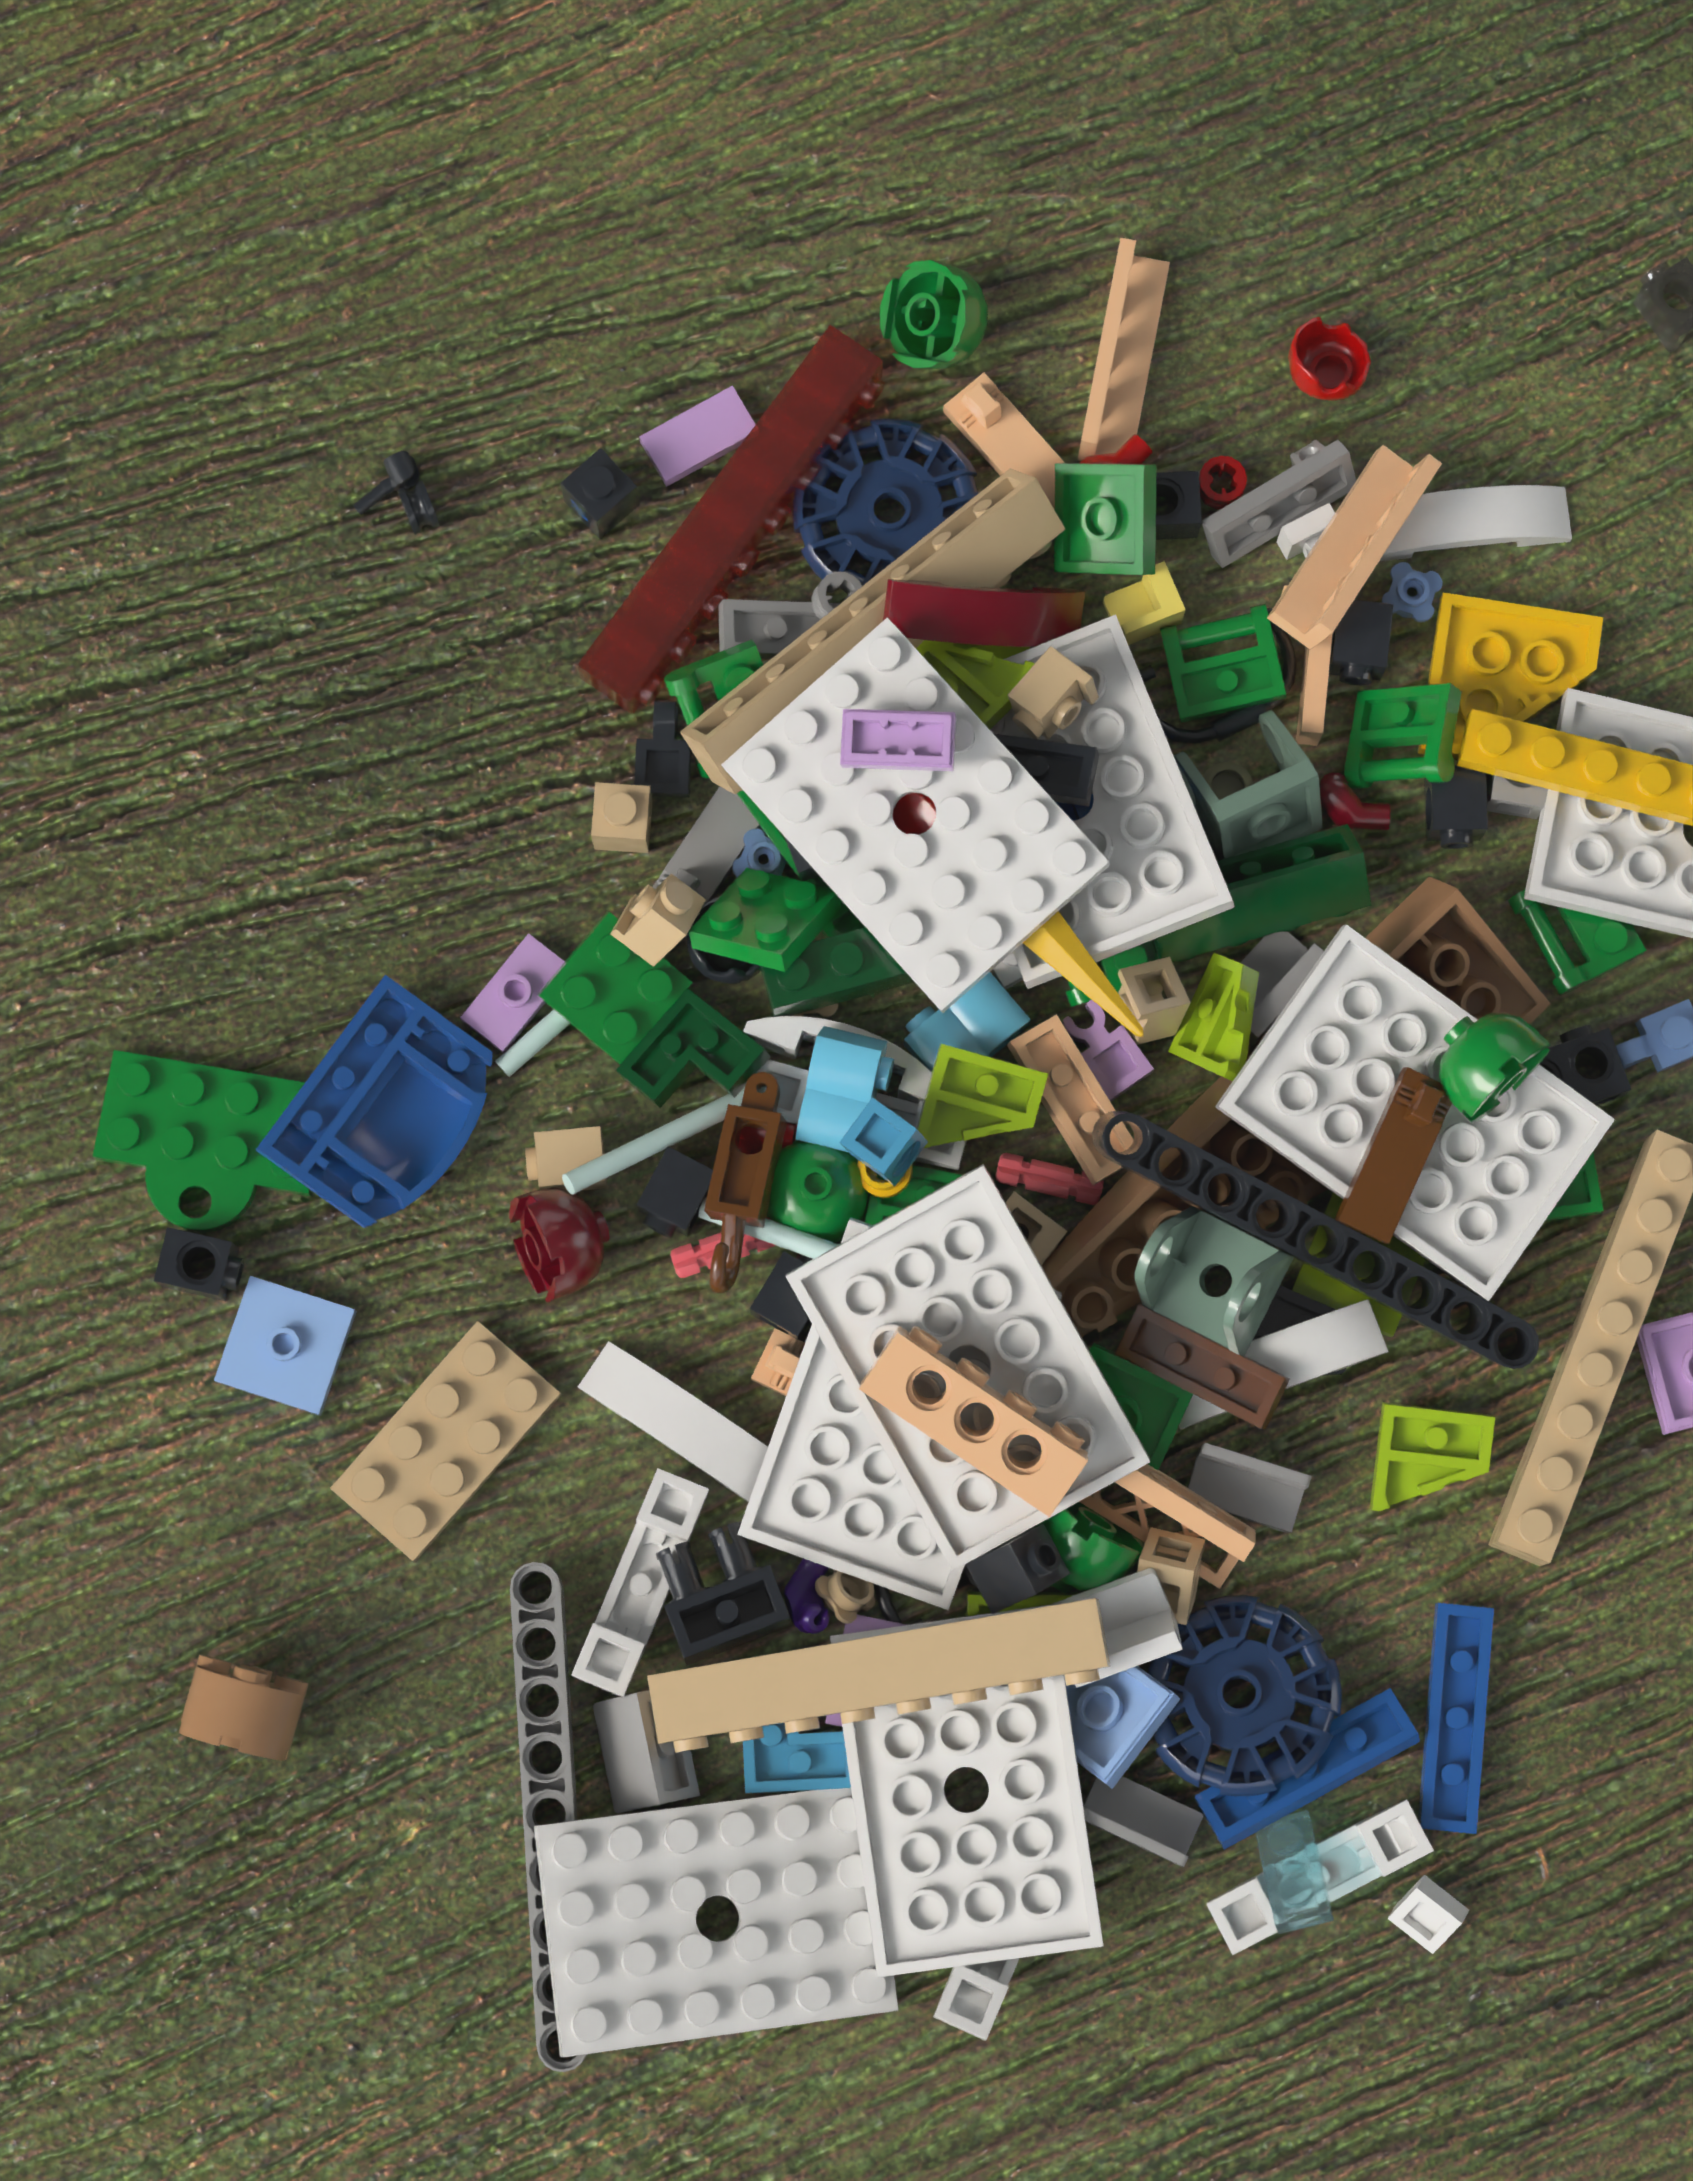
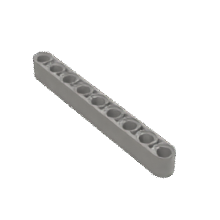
(534, 1784)

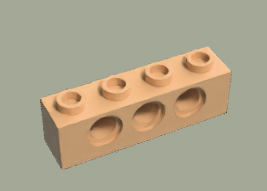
(1037, 1481)

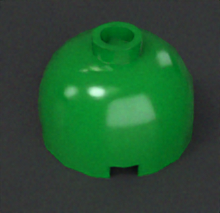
(933, 315)
(1488, 1060)
(817, 1190)
(1091, 1548)

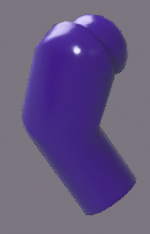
(802, 1600)

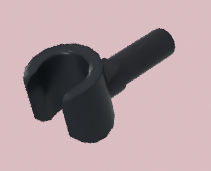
(402, 474)

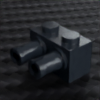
(722, 1615)

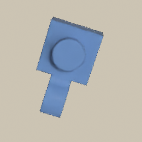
(1663, 1038)

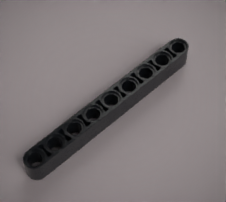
(1342, 1243)

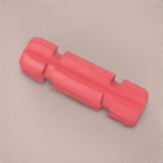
(1047, 1178)
(689, 1259)

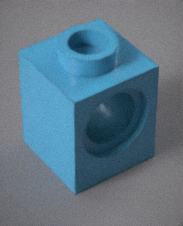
(883, 1141)

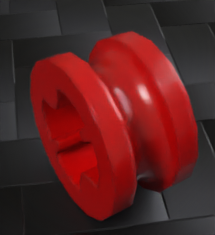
(1238, 484)

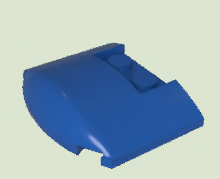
(383, 1108)

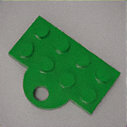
(194, 1132)

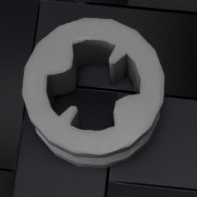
(830, 583)

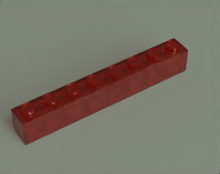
(731, 521)

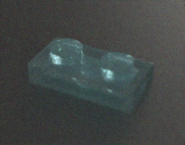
(1294, 1873)

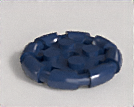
(868, 484)
(1267, 1716)

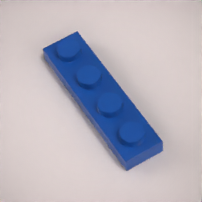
(1455, 1718)
(1360, 1742)

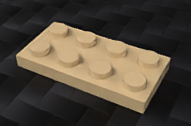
(445, 1441)

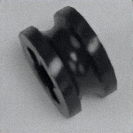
(418, 507)

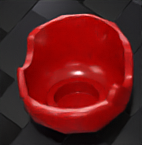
(1328, 360)

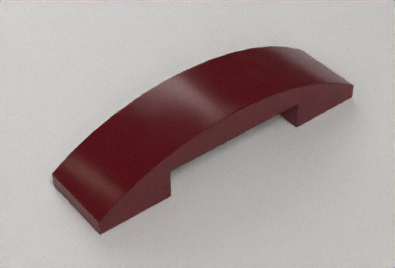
(982, 614)

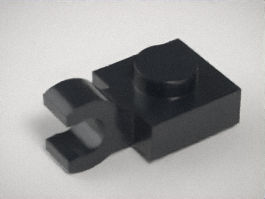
(663, 760)

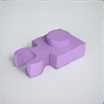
(1112, 1056)

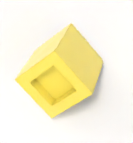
(1146, 605)

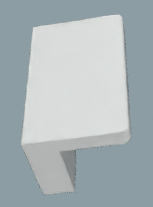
(1135, 1621)

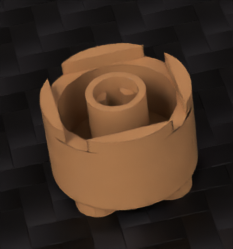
(242, 1708)

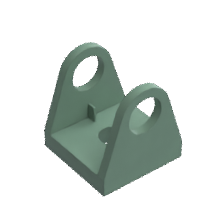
(1264, 812)
(1176, 1277)

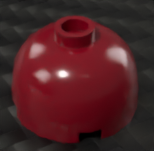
(559, 1241)

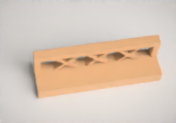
(1124, 351)
(1351, 546)
(1194, 1512)

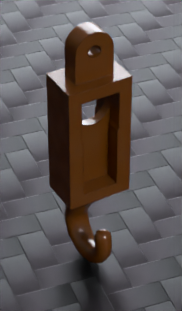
(742, 1181)

